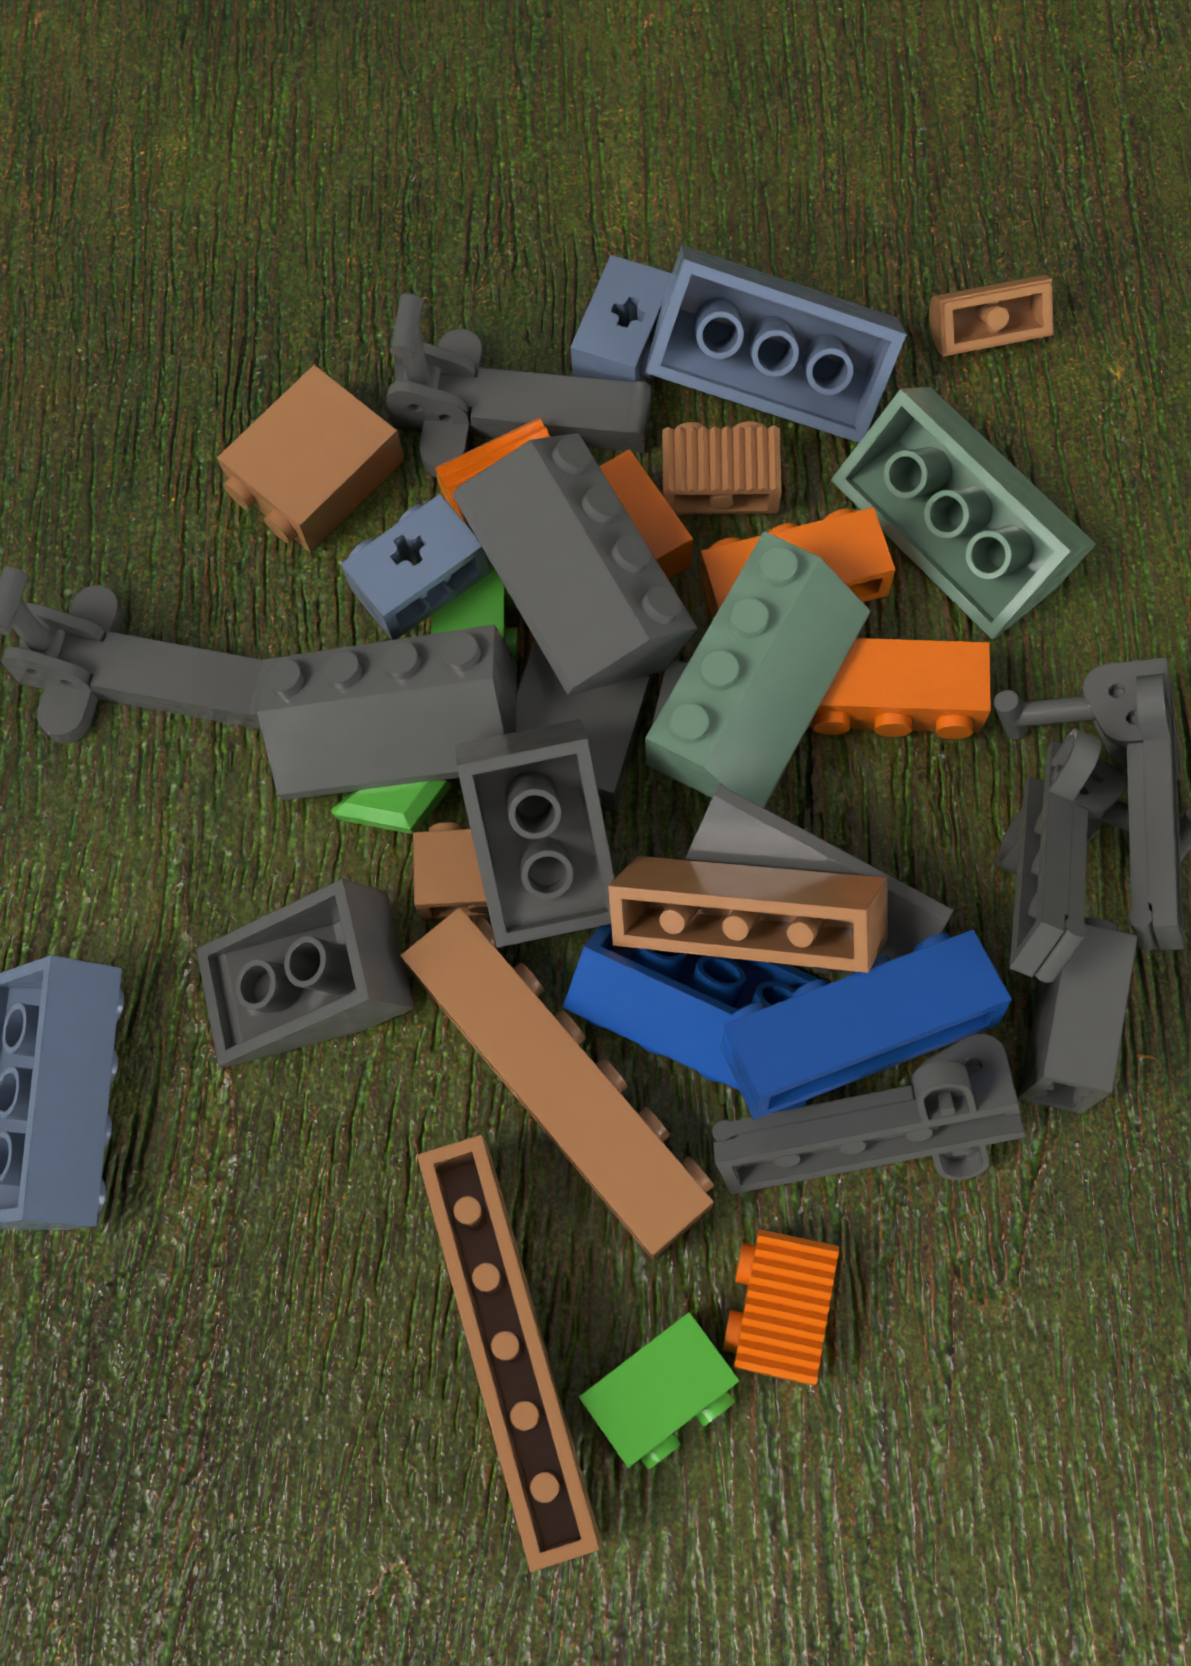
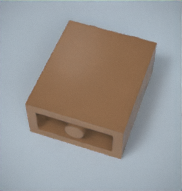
(310, 459)

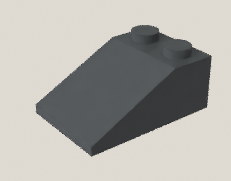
(537, 831)
(304, 974)

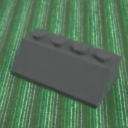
(575, 564)
(383, 710)
(749, 835)

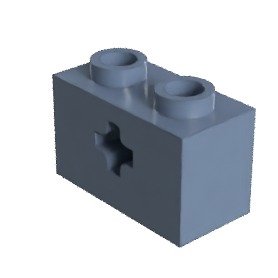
(620, 322)
(444, 560)

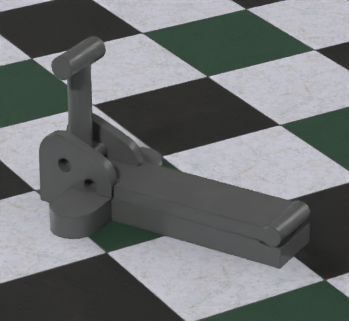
(454, 397)
(87, 659)
(1136, 723)
(1050, 851)
(956, 1109)

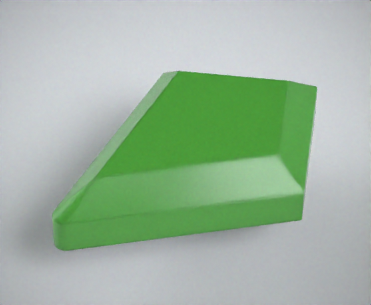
(393, 808)

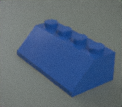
(674, 999)

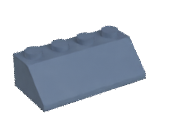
(773, 344)
(56, 1090)

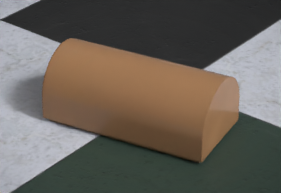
(992, 315)

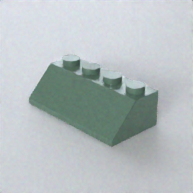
(961, 510)
(757, 674)

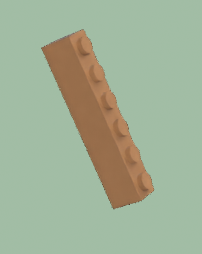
(559, 1083)
(509, 1354)

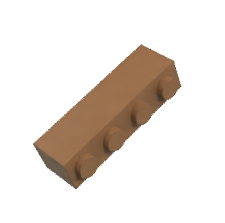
(750, 913)

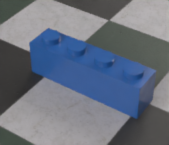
(863, 1022)

